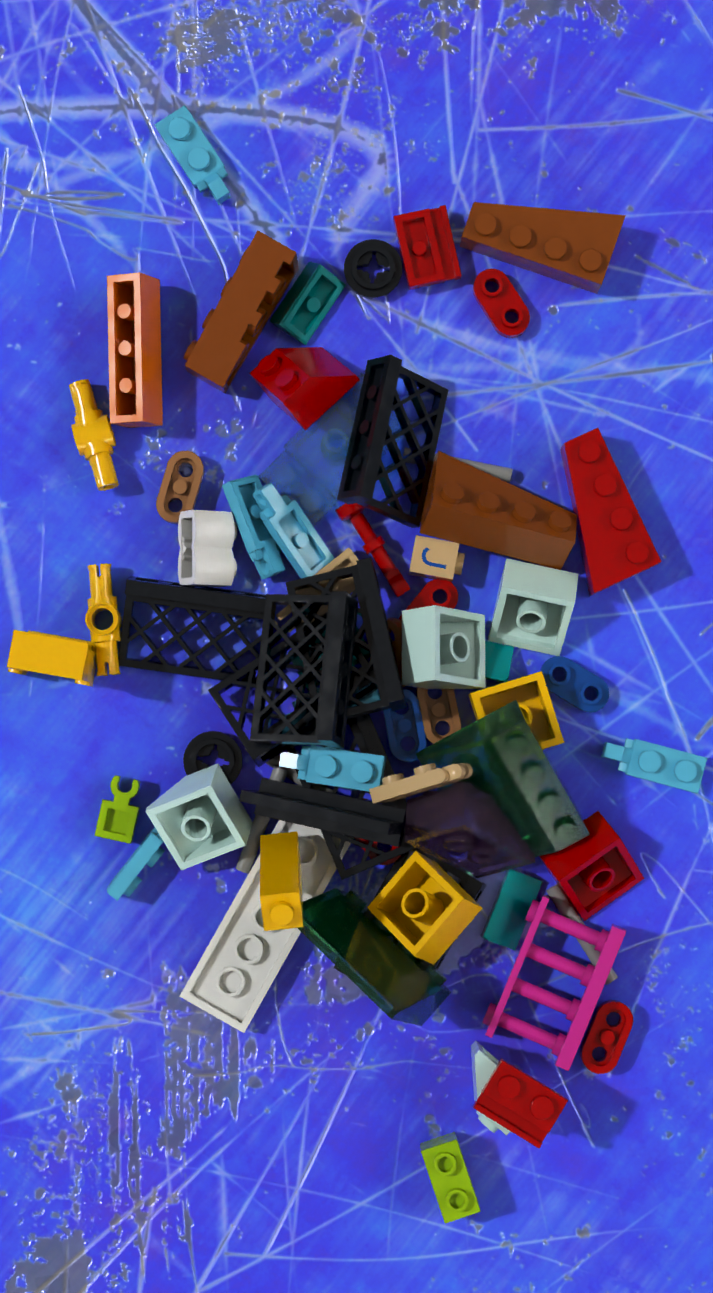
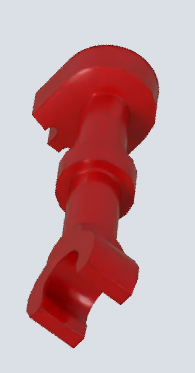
(374, 546)

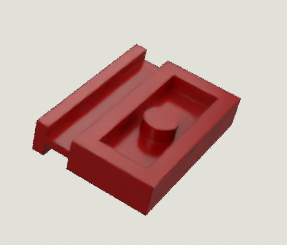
(427, 247)
(520, 1103)

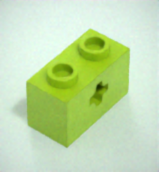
(449, 1177)

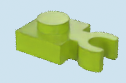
(117, 817)

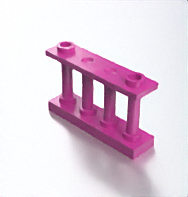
(577, 1011)

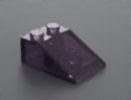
(465, 831)

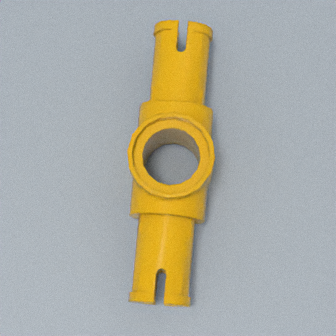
(93, 435)
(100, 600)

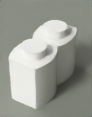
(206, 548)

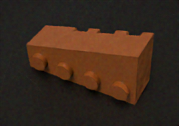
(550, 242)

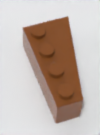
(241, 312)
(495, 515)

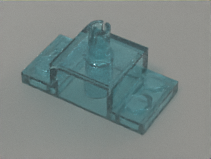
(315, 458)

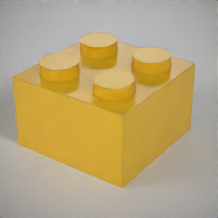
(533, 700)
(424, 908)

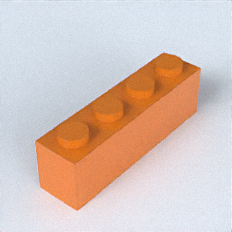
(134, 350)

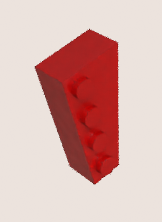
(608, 523)

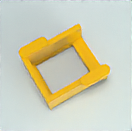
(52, 656)

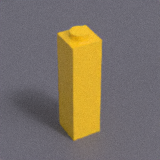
(281, 881)

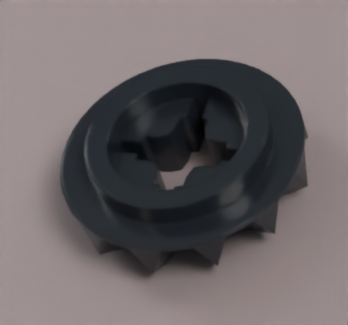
(386, 258)
(204, 744)

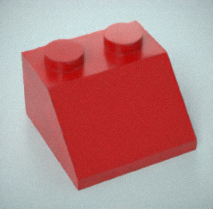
(303, 381)
(594, 868)

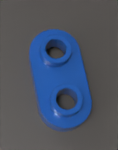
(574, 684)
(406, 725)

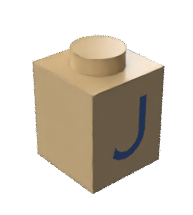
(436, 559)

